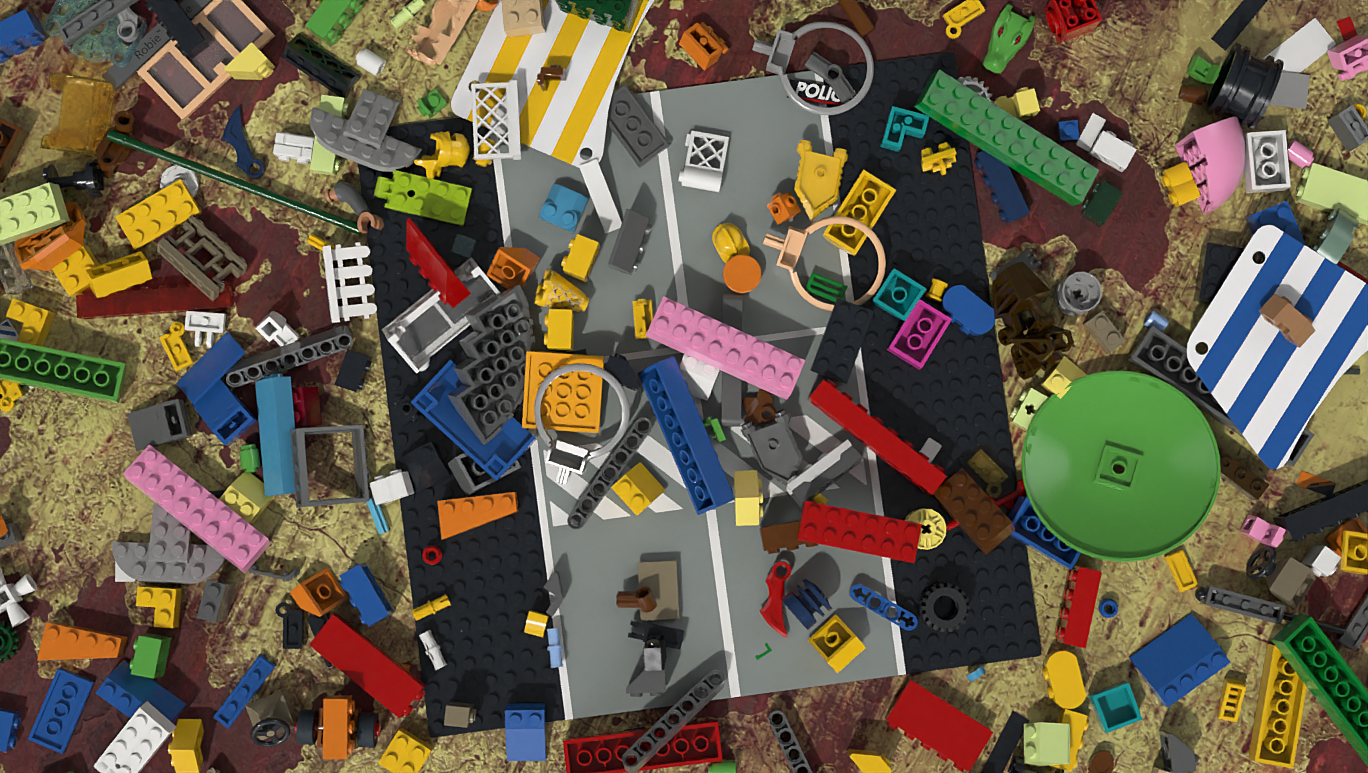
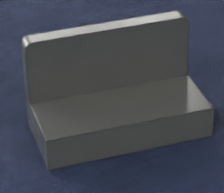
(1349, 128)

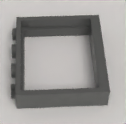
(300, 465)

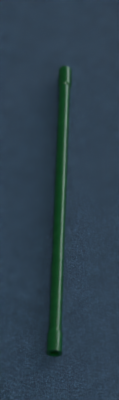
(125, 140)

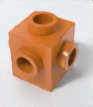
(783, 207)

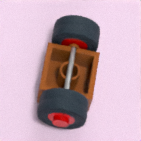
(310, 725)

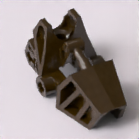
(1013, 292)

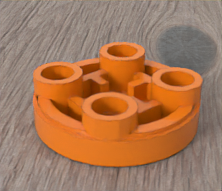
(741, 273)

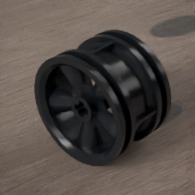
(1245, 85)

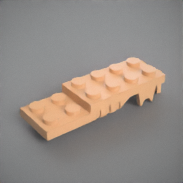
(446, 24)

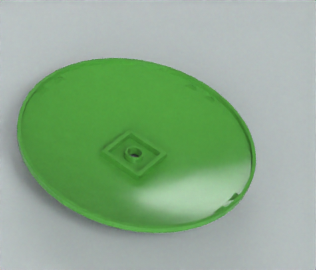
(1129, 422)

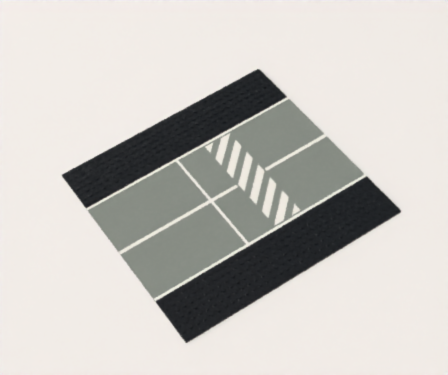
(955, 399)

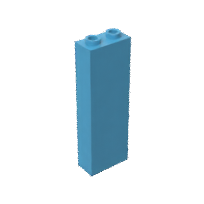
(275, 423)

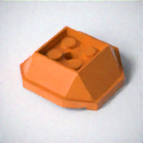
(54, 245)

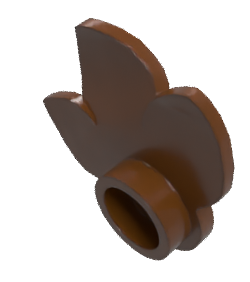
(757, 407)

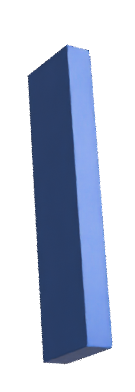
(244, 691)

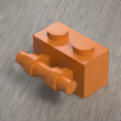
(703, 45)

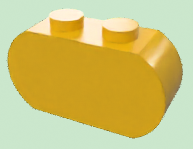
(1064, 679)

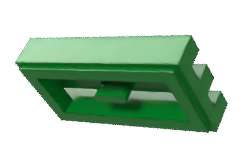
(808, 288)

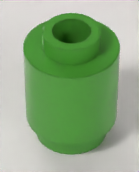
(249, 458)

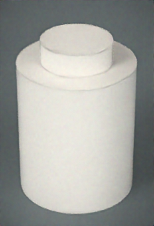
(370, 62)

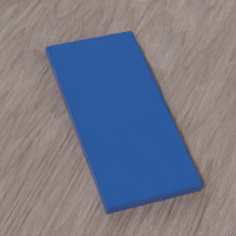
(210, 368)

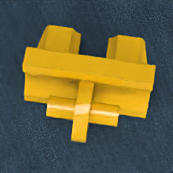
(940, 160)

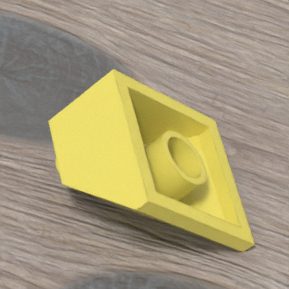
(1061, 377)

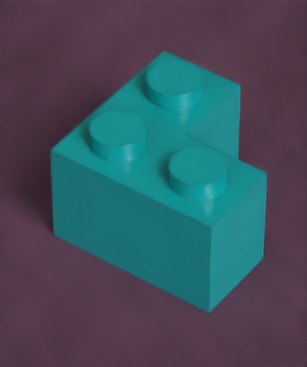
(901, 123)

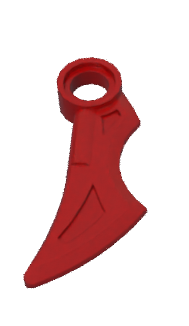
(773, 609)

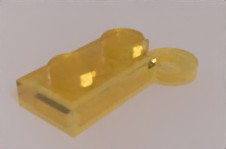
(988, 471)

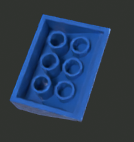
(1179, 660)

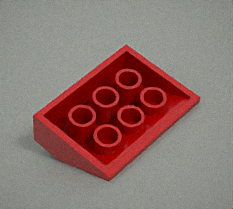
(434, 266)

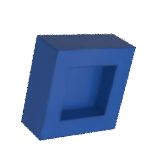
(1068, 130)

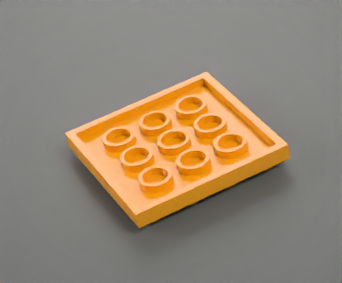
(570, 400)

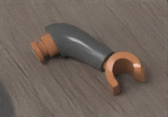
(348, 193)

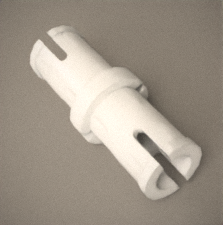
(433, 650)

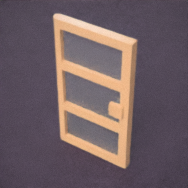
(189, 82)

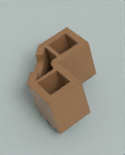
(1287, 319)

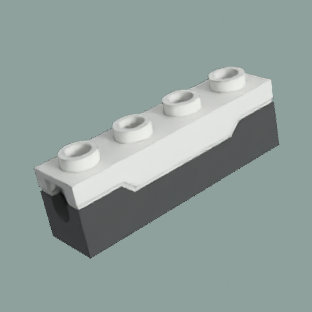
(824, 472)

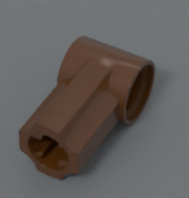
(641, 598)

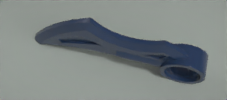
(235, 136)

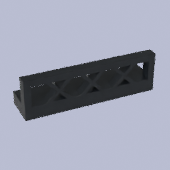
(317, 67)

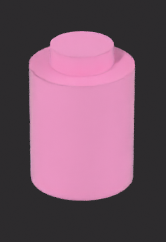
(1299, 154)

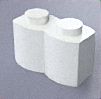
(392, 487)

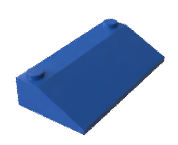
(495, 455)

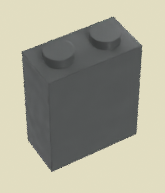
(216, 600)

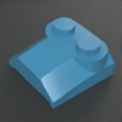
(563, 208)

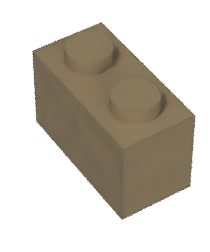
(1104, 332)
(459, 714)

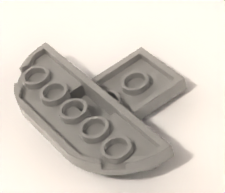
(364, 134)
(168, 555)

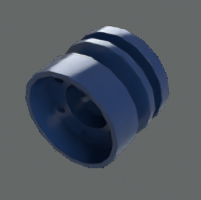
(807, 603)

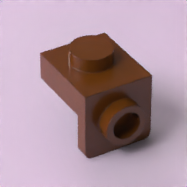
(553, 72)

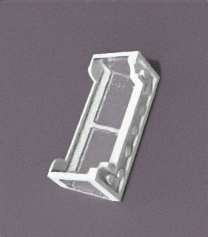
(432, 324)

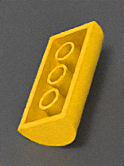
(863, 203)

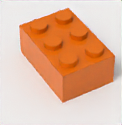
(338, 726)

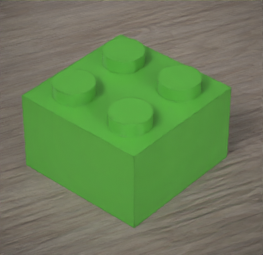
(150, 655)

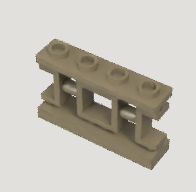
(194, 269)

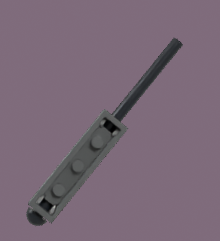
(1252, 607)

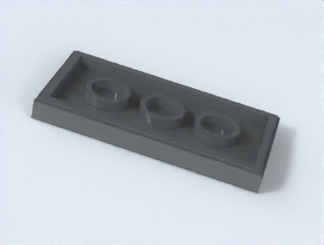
(634, 127)

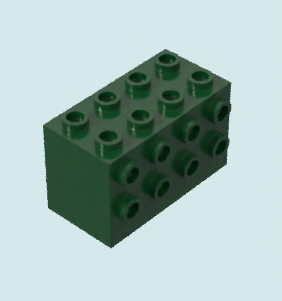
(612, 13)

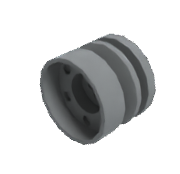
(1087, 290)

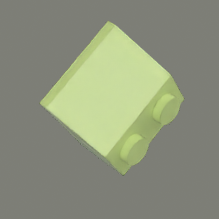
(1046, 743)

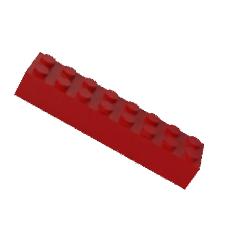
(876, 437)
(604, 752)

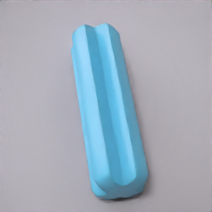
(378, 516)

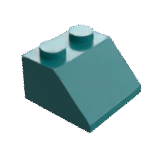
(899, 295)

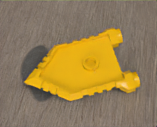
(818, 178)

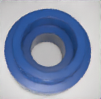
(1114, 608)

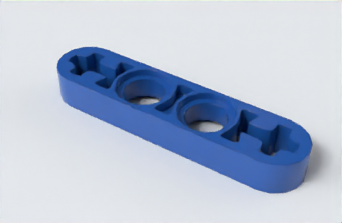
(884, 604)

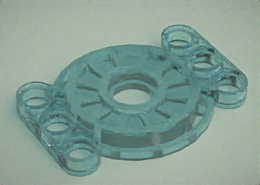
(98, 44)

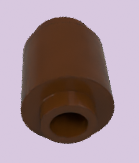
(1193, 93)

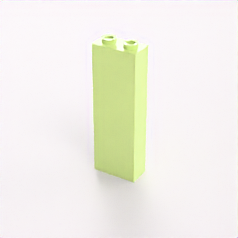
(1333, 189)

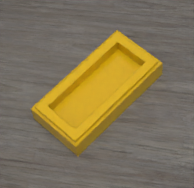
(1181, 570)

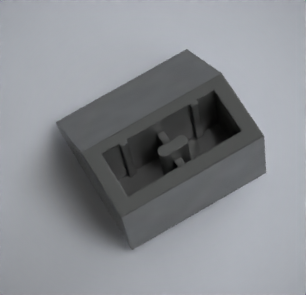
(648, 682)

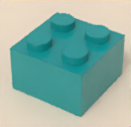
(1115, 706)

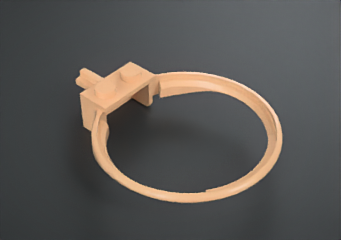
(793, 244)

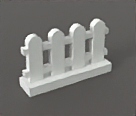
(347, 291)

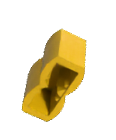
(1180, 184)

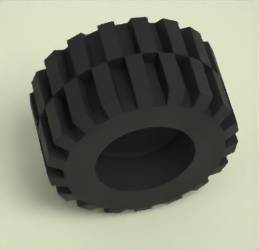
(961, 607)

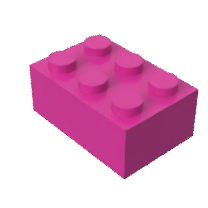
(919, 334)

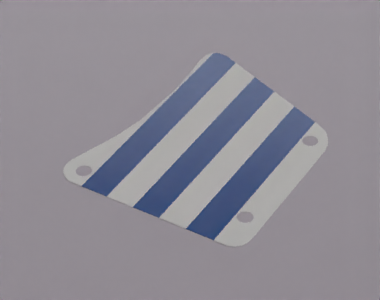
(1251, 367)

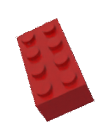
(1078, 606)

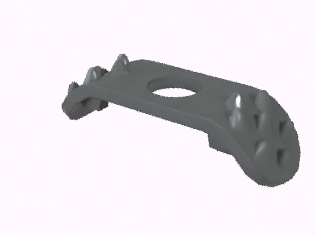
(285, 577)

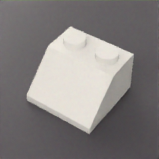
(699, 376)

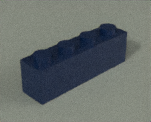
(1002, 186)

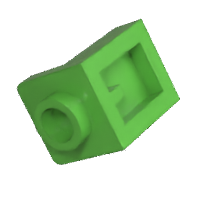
(431, 104)
(716, 431)

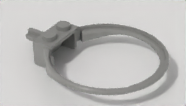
(779, 57)
(566, 455)

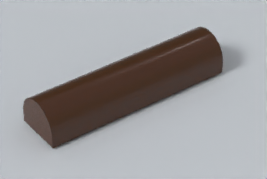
(857, 16)

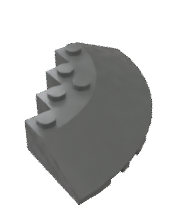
(495, 363)

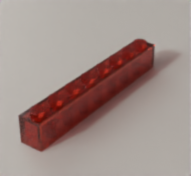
(151, 301)

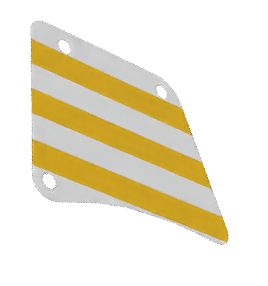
(570, 111)

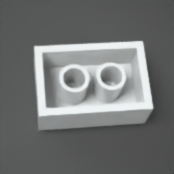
(1266, 162)

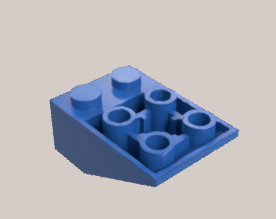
(224, 413)

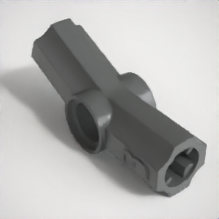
(839, 85)

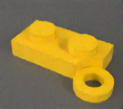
(961, 15)

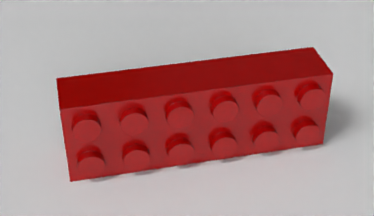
(858, 531)

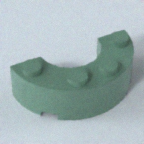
(1337, 235)

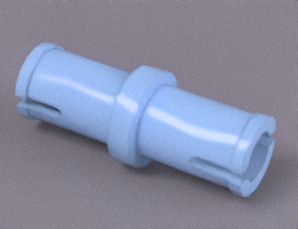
(554, 647)

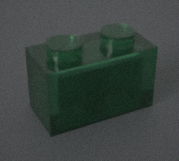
(1101, 203)

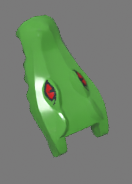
(1007, 38)

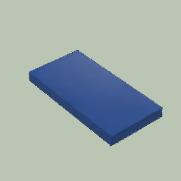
(61, 710)

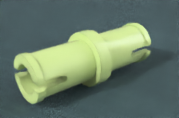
(407, 13)

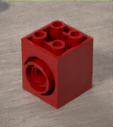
(1071, 18)

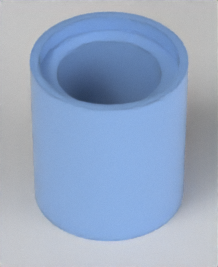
(1156, 320)

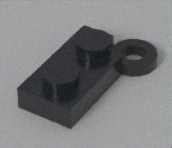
(292, 627)

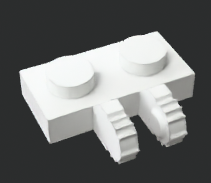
(205, 322)

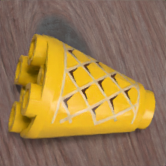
(560, 293)

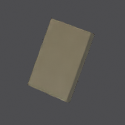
(662, 580)

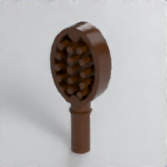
(1101, 762)

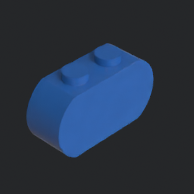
(967, 310)

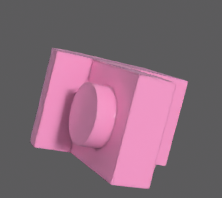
(1262, 531)

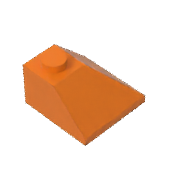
(513, 266)
(319, 593)

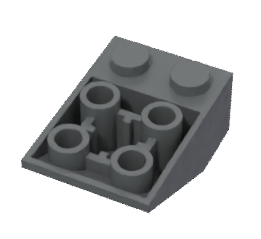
(160, 424)

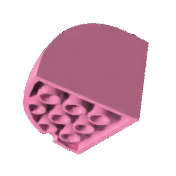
(1215, 161)

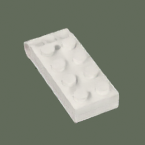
(136, 742)

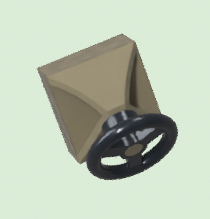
(1286, 579)
(271, 717)

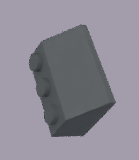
(629, 242)

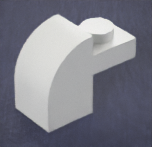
(276, 328)

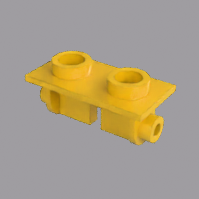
(642, 317)

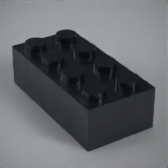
(841, 340)

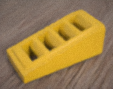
(1226, 690)

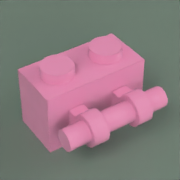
(1348, 55)

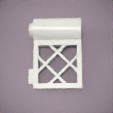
(698, 175)

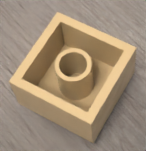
(523, 17)

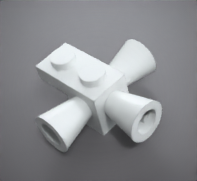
(11, 595)

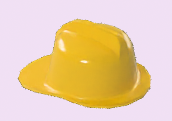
(729, 241)

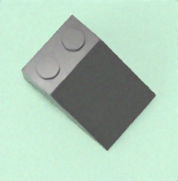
(472, 476)

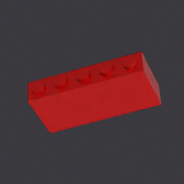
(938, 726)

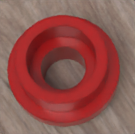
(427, 559)

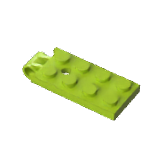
(431, 199)

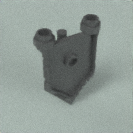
(775, 447)

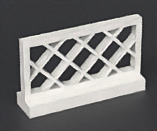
(512, 115)

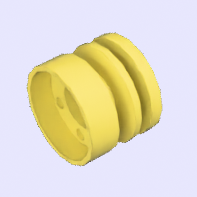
(936, 527)

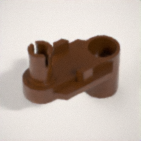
(113, 154)

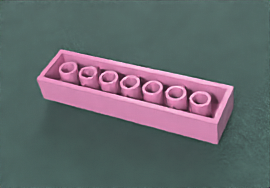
(725, 348)
(197, 508)

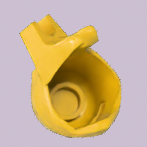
(449, 151)

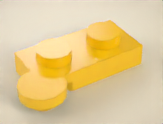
(176, 347)
(10, 393)

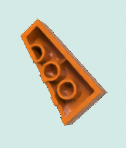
(471, 512)
(68, 641)

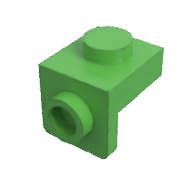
(1203, 70)

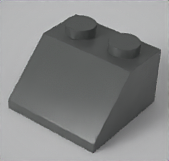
(1176, 755)

